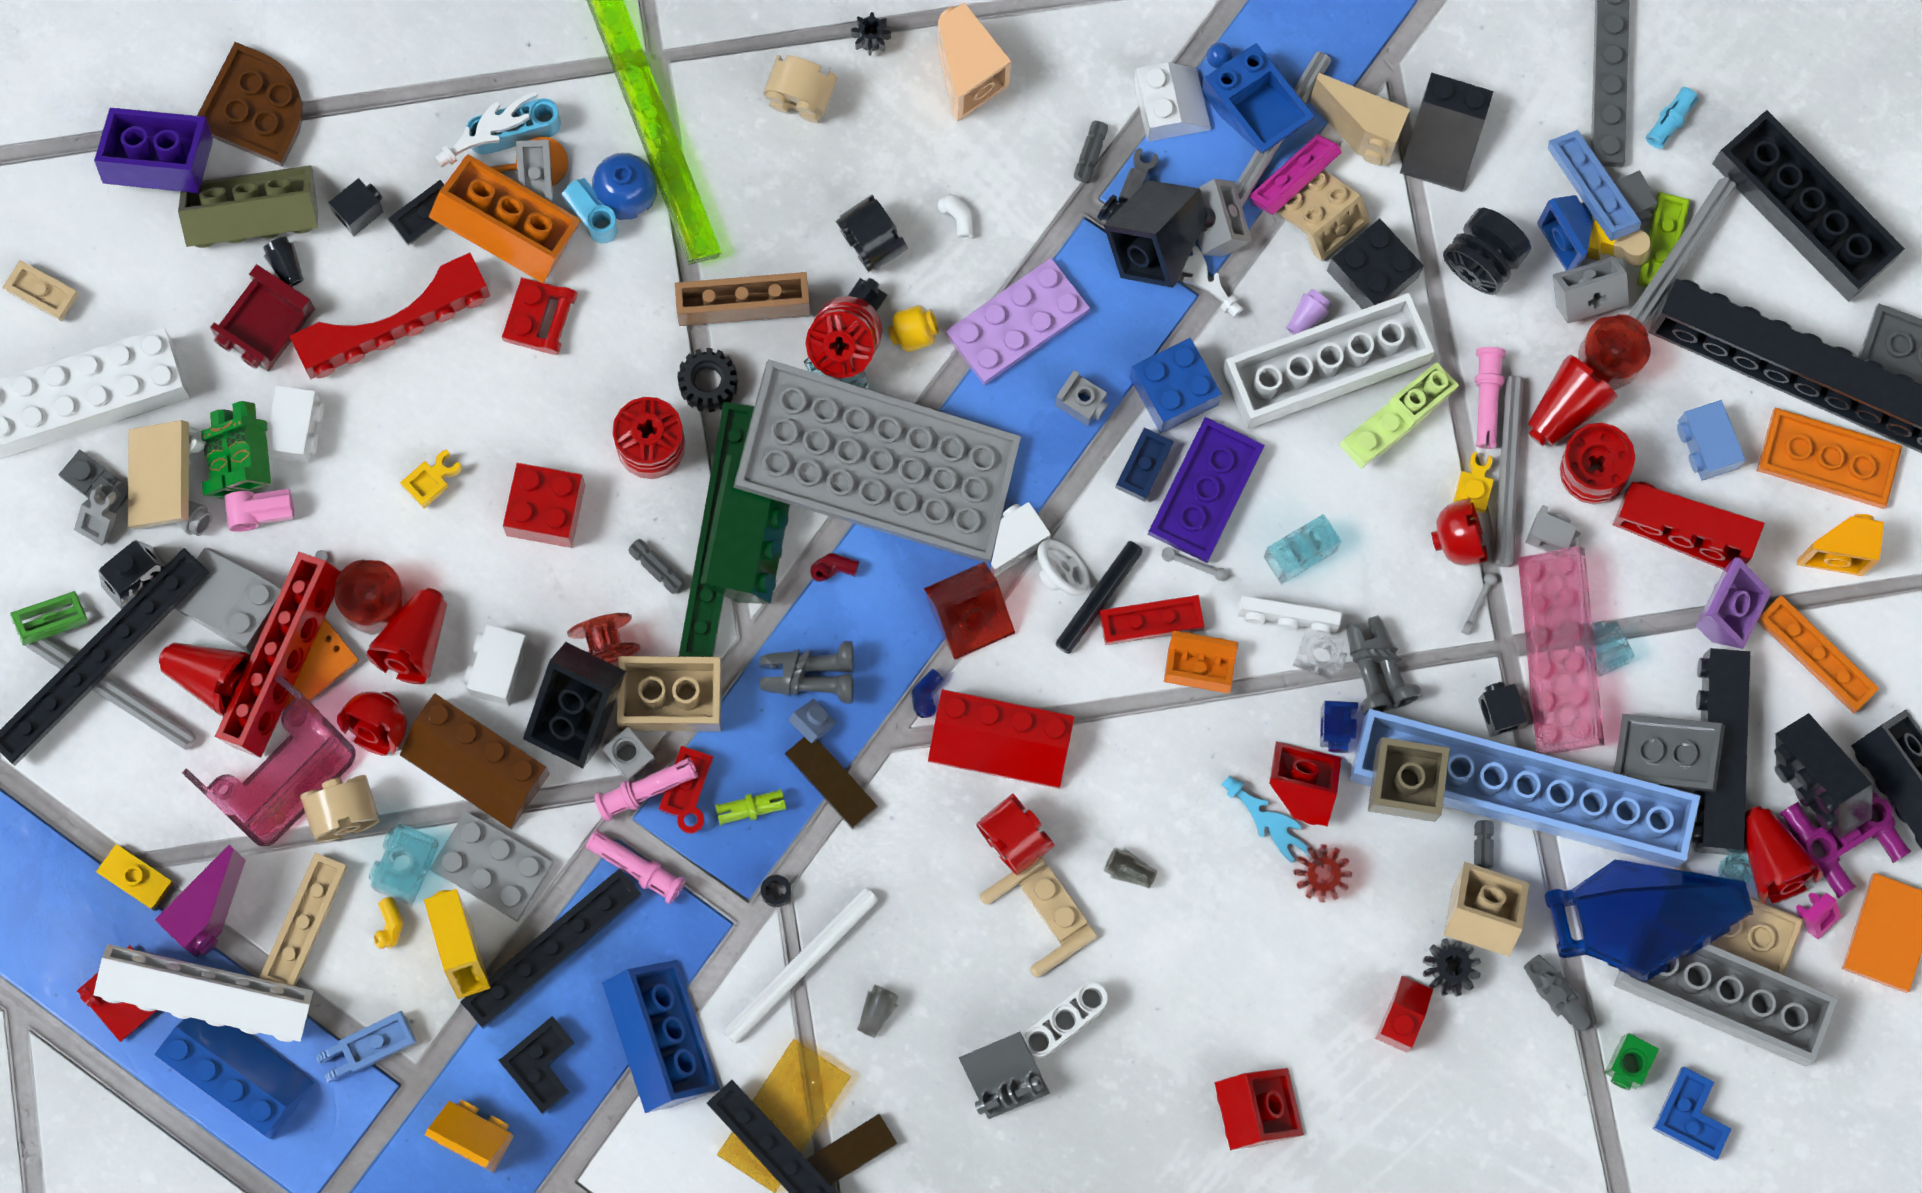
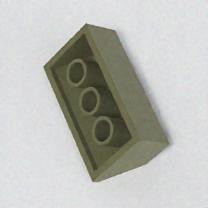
(249, 207)

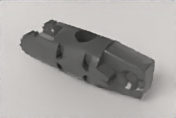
(1556, 991)

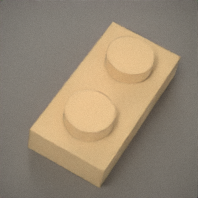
(40, 290)

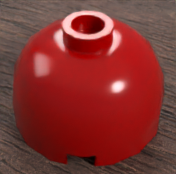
(1460, 534)
(375, 721)

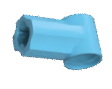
(589, 209)

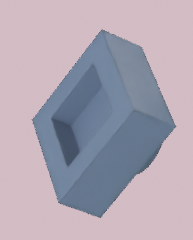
(812, 721)

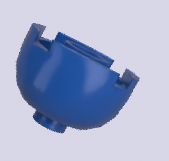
(625, 185)

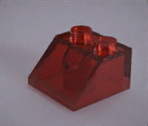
(969, 610)

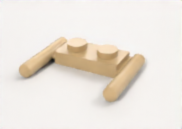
(1053, 906)

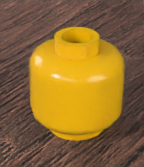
(913, 328)

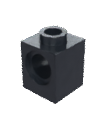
(1502, 709)

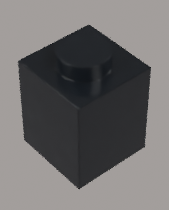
(357, 206)

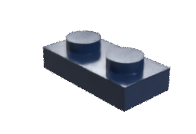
(1144, 464)

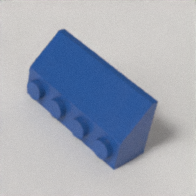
(660, 1035)
(236, 1072)

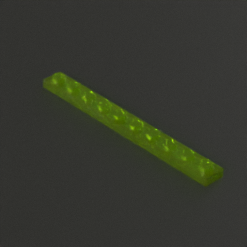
(655, 130)

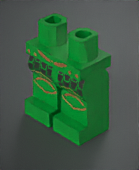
(236, 451)

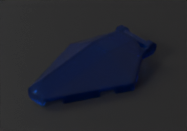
(1646, 915)

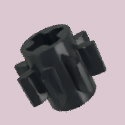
(871, 25)

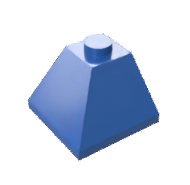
(1567, 229)

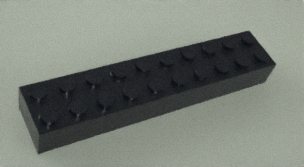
(1791, 362)

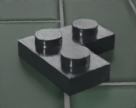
(530, 1063)

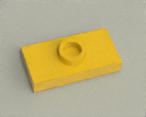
(134, 877)

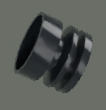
(1487, 251)

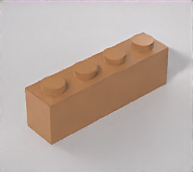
(742, 299)

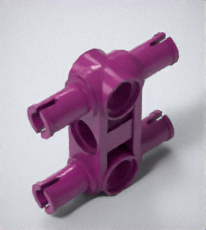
(1835, 847)

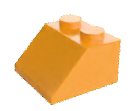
(1847, 548)
(470, 1135)

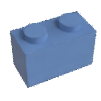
(1710, 440)

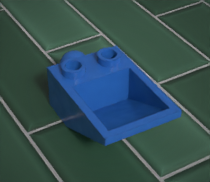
(1258, 99)

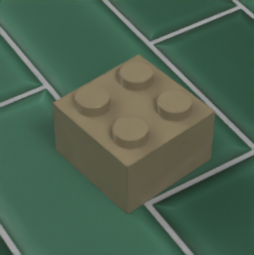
(1408, 779)

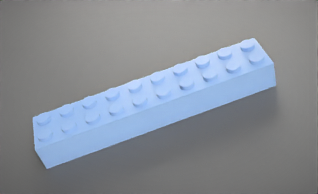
(1545, 791)

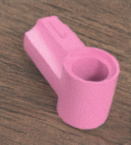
(248, 510)

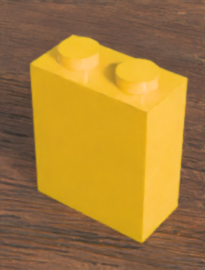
(456, 943)

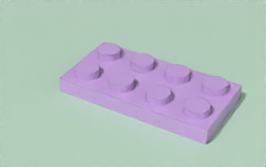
(1017, 321)

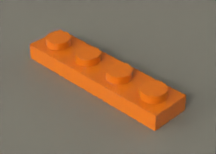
(1817, 654)

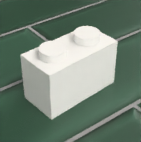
(293, 424)
(496, 664)

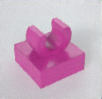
(1821, 915)

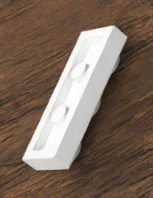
(1288, 615)

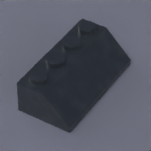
(1895, 762)

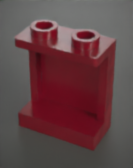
(263, 320)

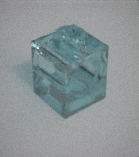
(1610, 647)

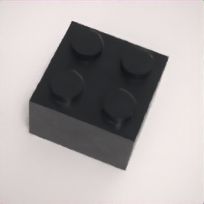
(1375, 266)

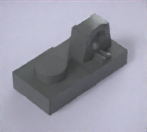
(86, 474)

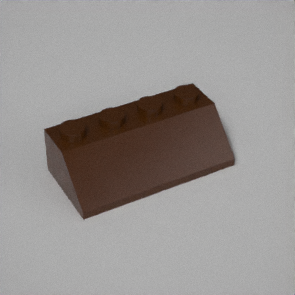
(473, 761)

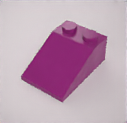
(202, 907)

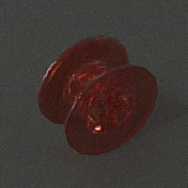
(603, 636)

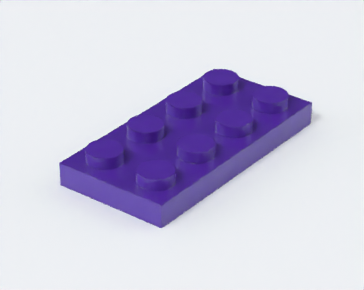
(1206, 489)

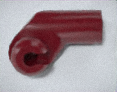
(832, 564)

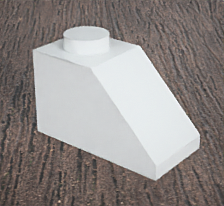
(1017, 537)

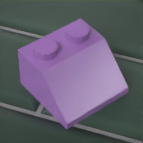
(1734, 606)

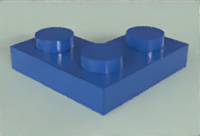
(1682, 1116)

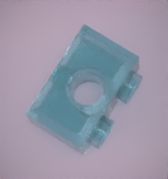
(1302, 549)
(403, 884)

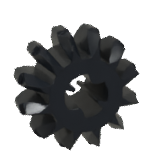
(1463, 970)

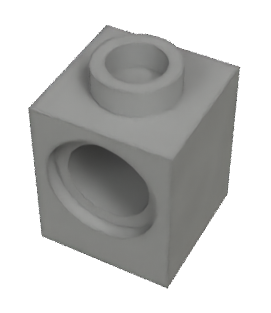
(634, 768)

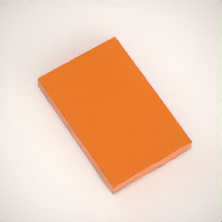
(1887, 934)

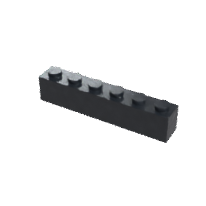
(1724, 701)

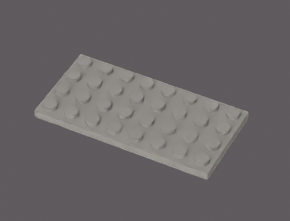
(877, 461)

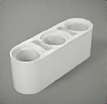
(1075, 1007)

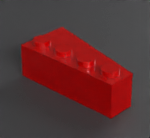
(1687, 525)

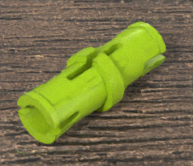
(750, 807)

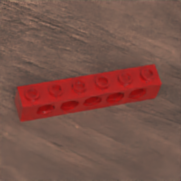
(281, 652)

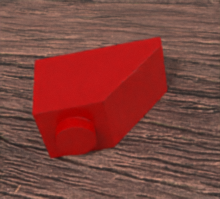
(1405, 1014)

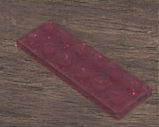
(1560, 651)

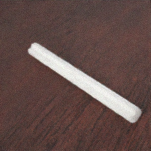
(800, 966)

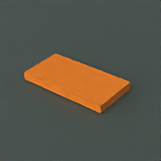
(1829, 458)

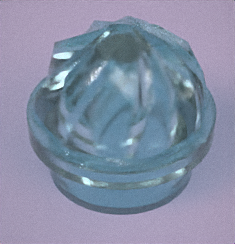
(1735, 867)

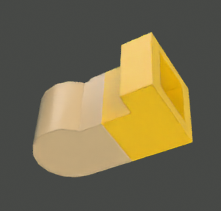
(1633, 248)

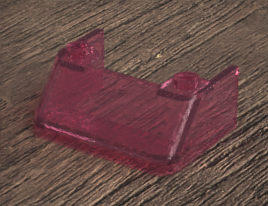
(270, 796)

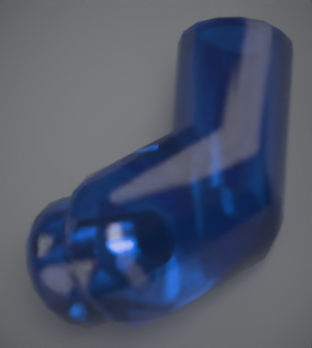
(922, 694)

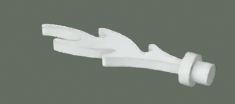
(487, 125)
(1197, 267)

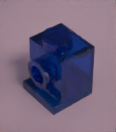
(1337, 726)

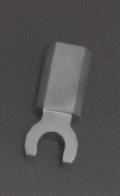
(1137, 176)

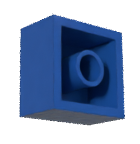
(1175, 385)

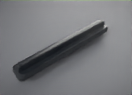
(1099, 597)

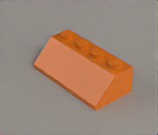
(504, 218)

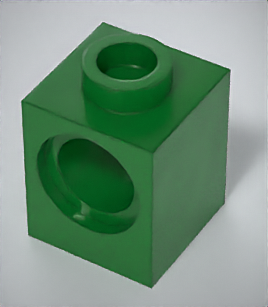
(1642, 1052)

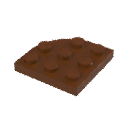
(254, 105)

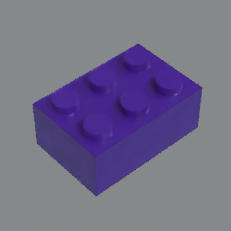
(153, 150)

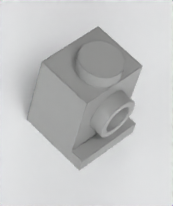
(1069, 402)
(1552, 532)

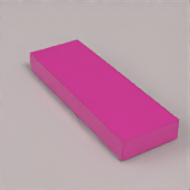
(1295, 174)

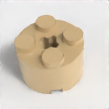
(799, 87)
(340, 808)

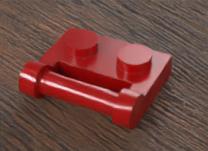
(529, 313)

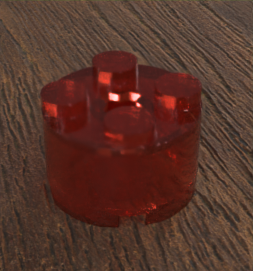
(1625, 336)
(371, 577)

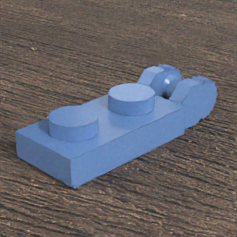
(369, 1045)

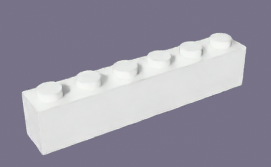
(202, 993)

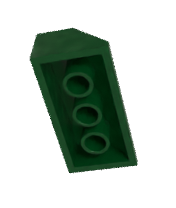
(744, 541)

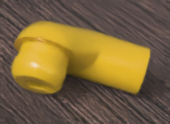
(393, 924)

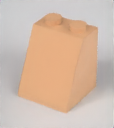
(970, 60)

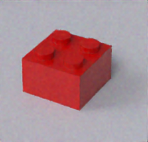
(544, 505)

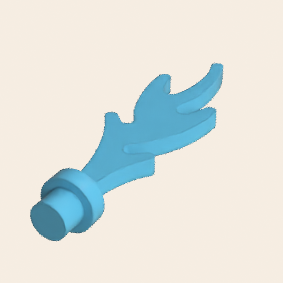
(1275, 822)

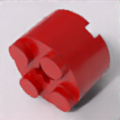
(1015, 834)

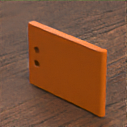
(324, 663)

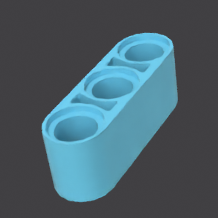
(527, 130)

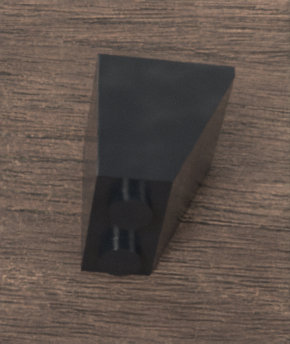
(1156, 232)

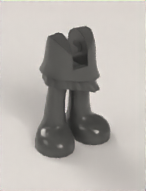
(1383, 652)
(796, 664)

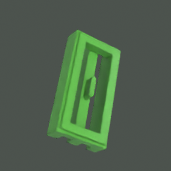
(49, 623)

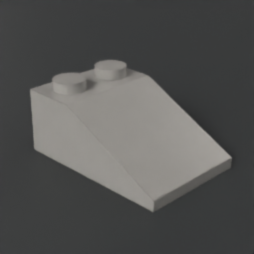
(230, 601)

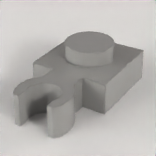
(95, 518)

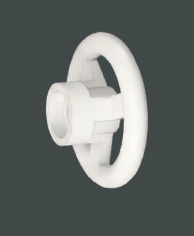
(1057, 571)

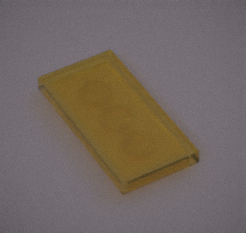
(795, 1101)

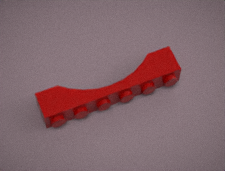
(328, 346)

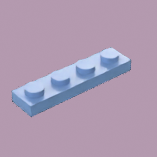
(1594, 185)

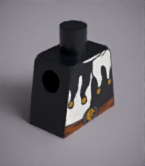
(130, 571)

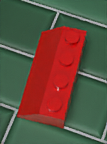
(1000, 739)

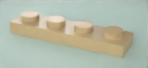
(304, 920)

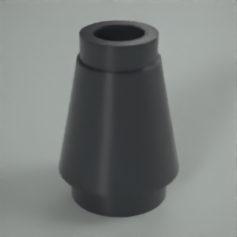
(284, 260)

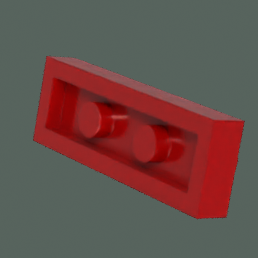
(1151, 620)

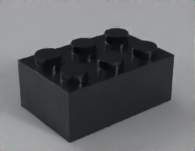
(574, 704)
(1823, 776)

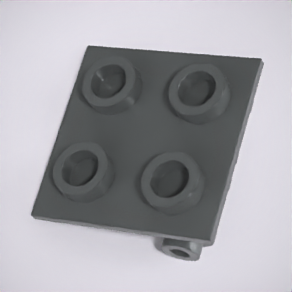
(1003, 1075)

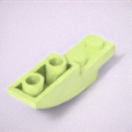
(1399, 415)

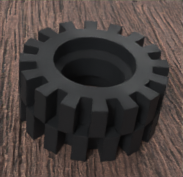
(699, 362)

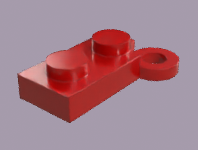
(685, 797)

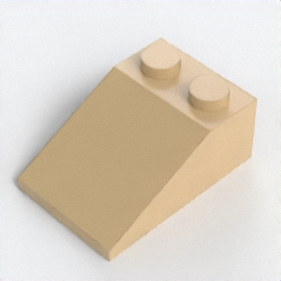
(1361, 118)

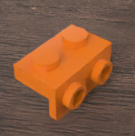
(1200, 661)

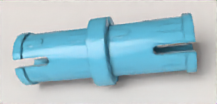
(1672, 118)

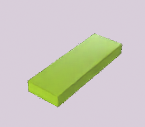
(1664, 232)

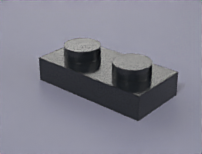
(413, 219)

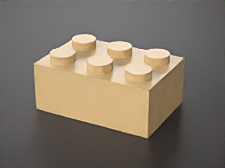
(670, 694)

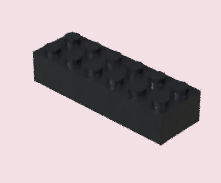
(1808, 205)

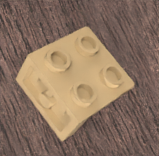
(1326, 213)

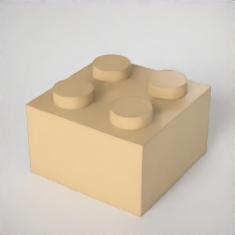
(1486, 909)

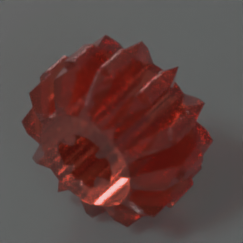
(1333, 869)

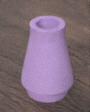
(1309, 312)

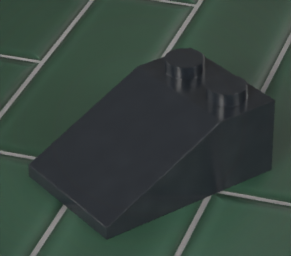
(1446, 132)

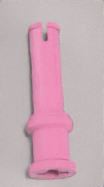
(1489, 382)
(632, 794)
(648, 873)

